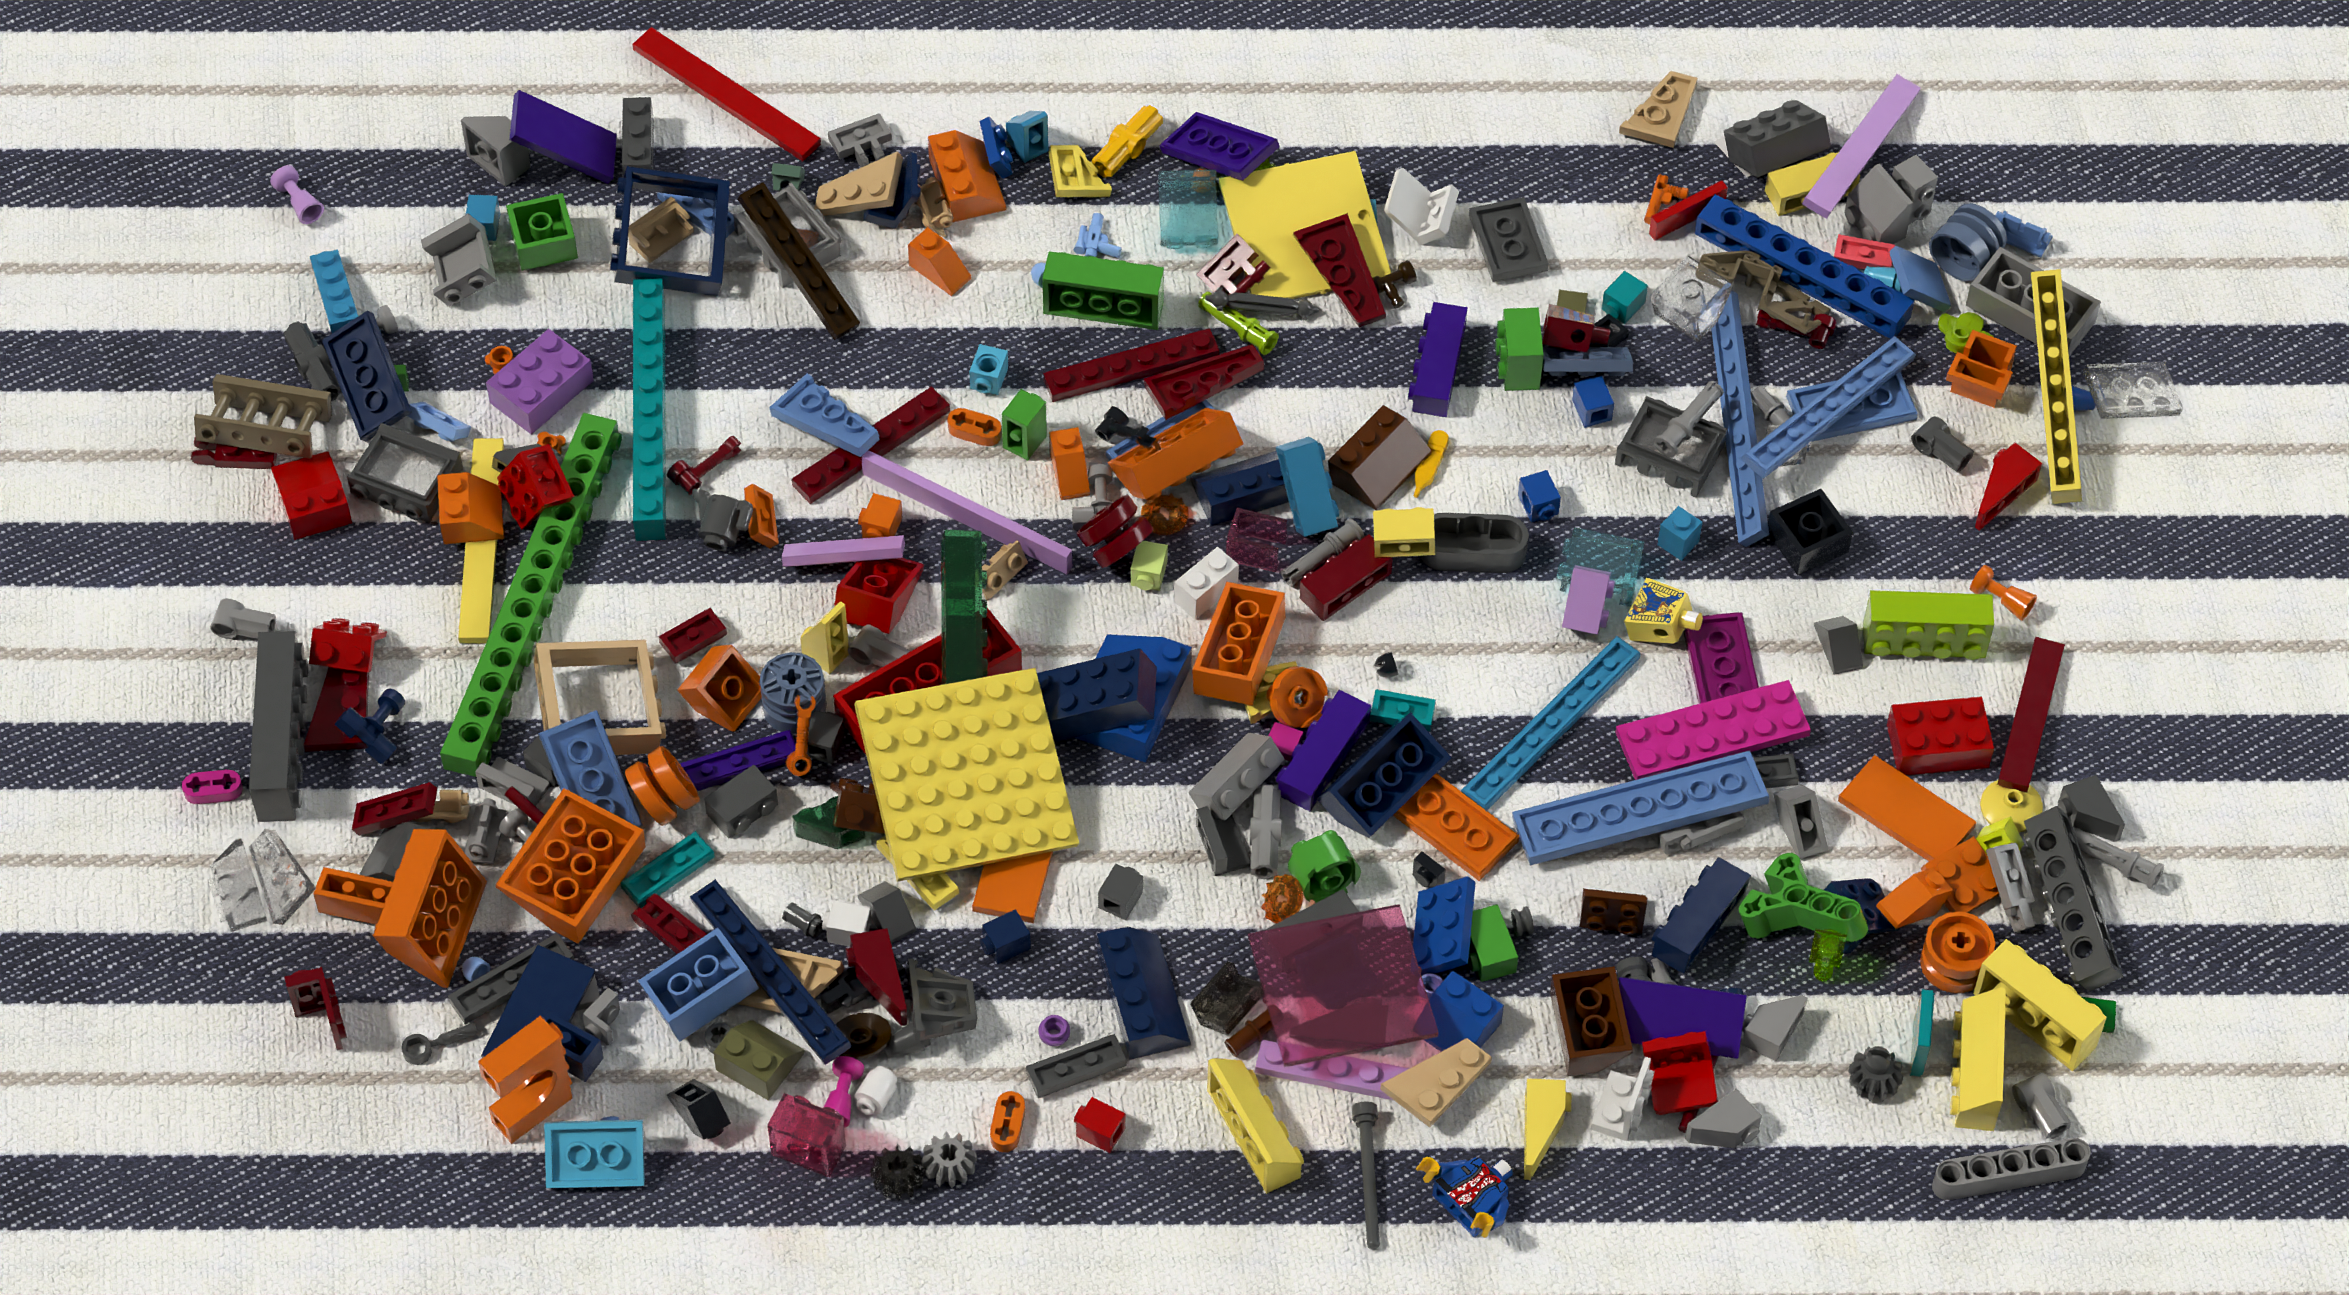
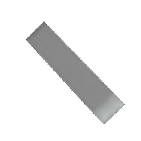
(2023, 1159)

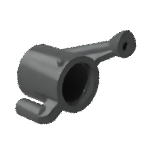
(721, 519)

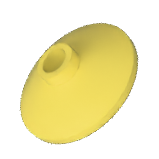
(1997, 806)

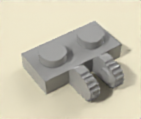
(861, 136)

